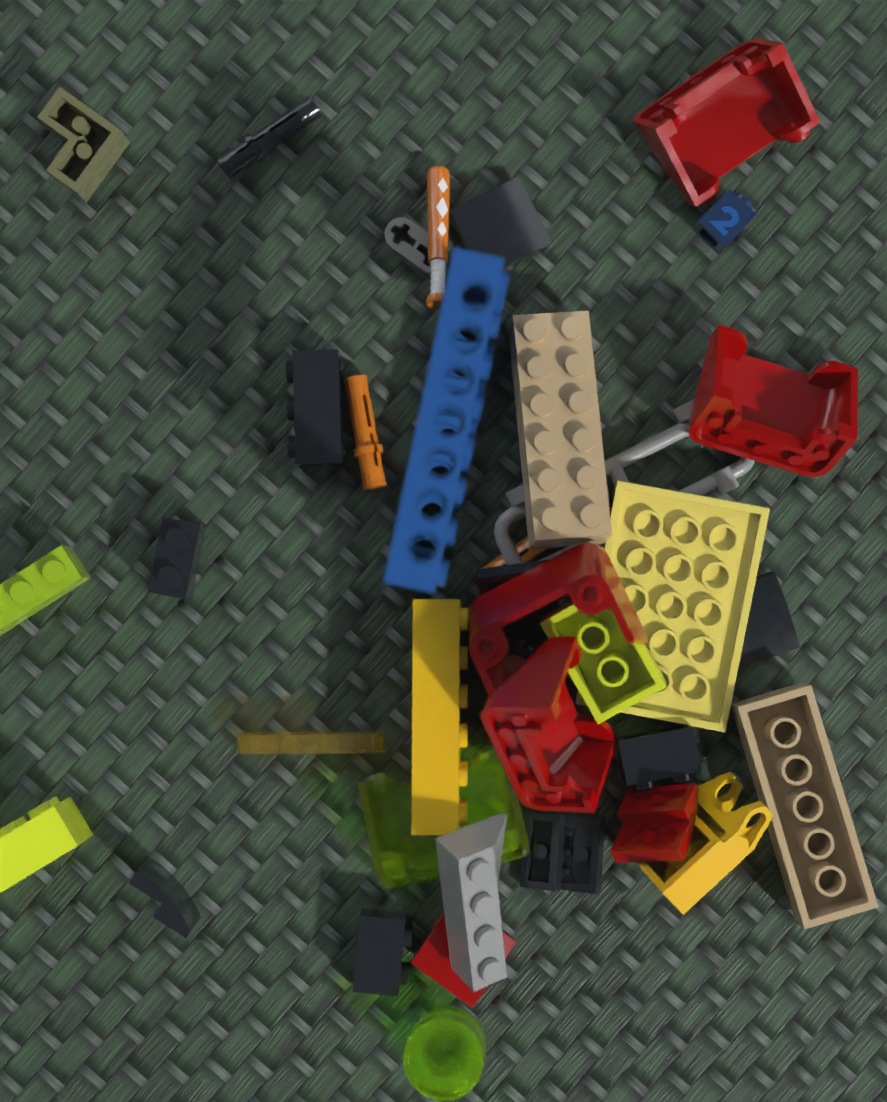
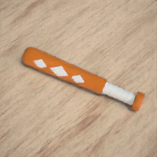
(438, 226)

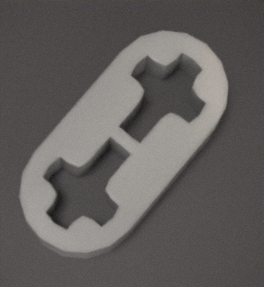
(405, 250)

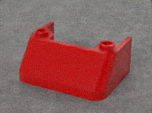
(580, 572)

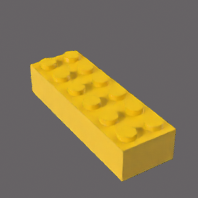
(437, 717)

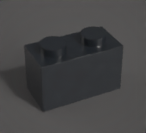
(177, 558)
(658, 756)
(380, 951)

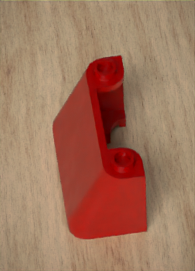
(727, 116)
(772, 410)
(542, 742)

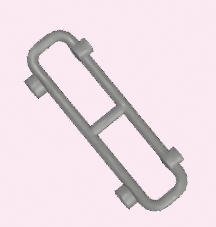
(721, 480)

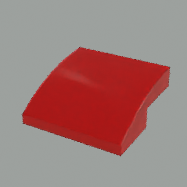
(656, 824)
(435, 962)

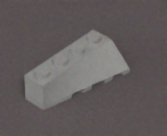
(469, 886)

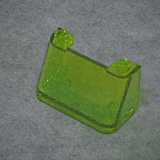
(413, 859)

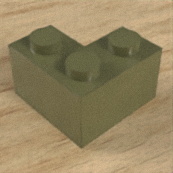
(90, 144)

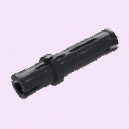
(276, 132)

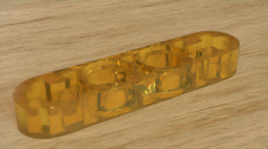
(310, 742)

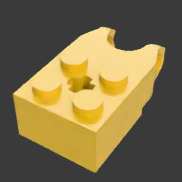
(716, 845)

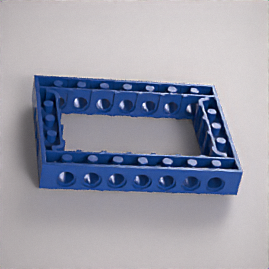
(474, 304)

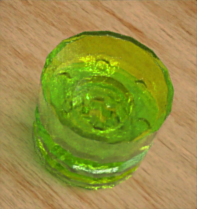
(441, 1075)

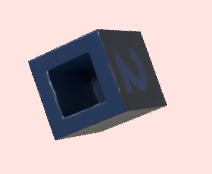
(725, 220)

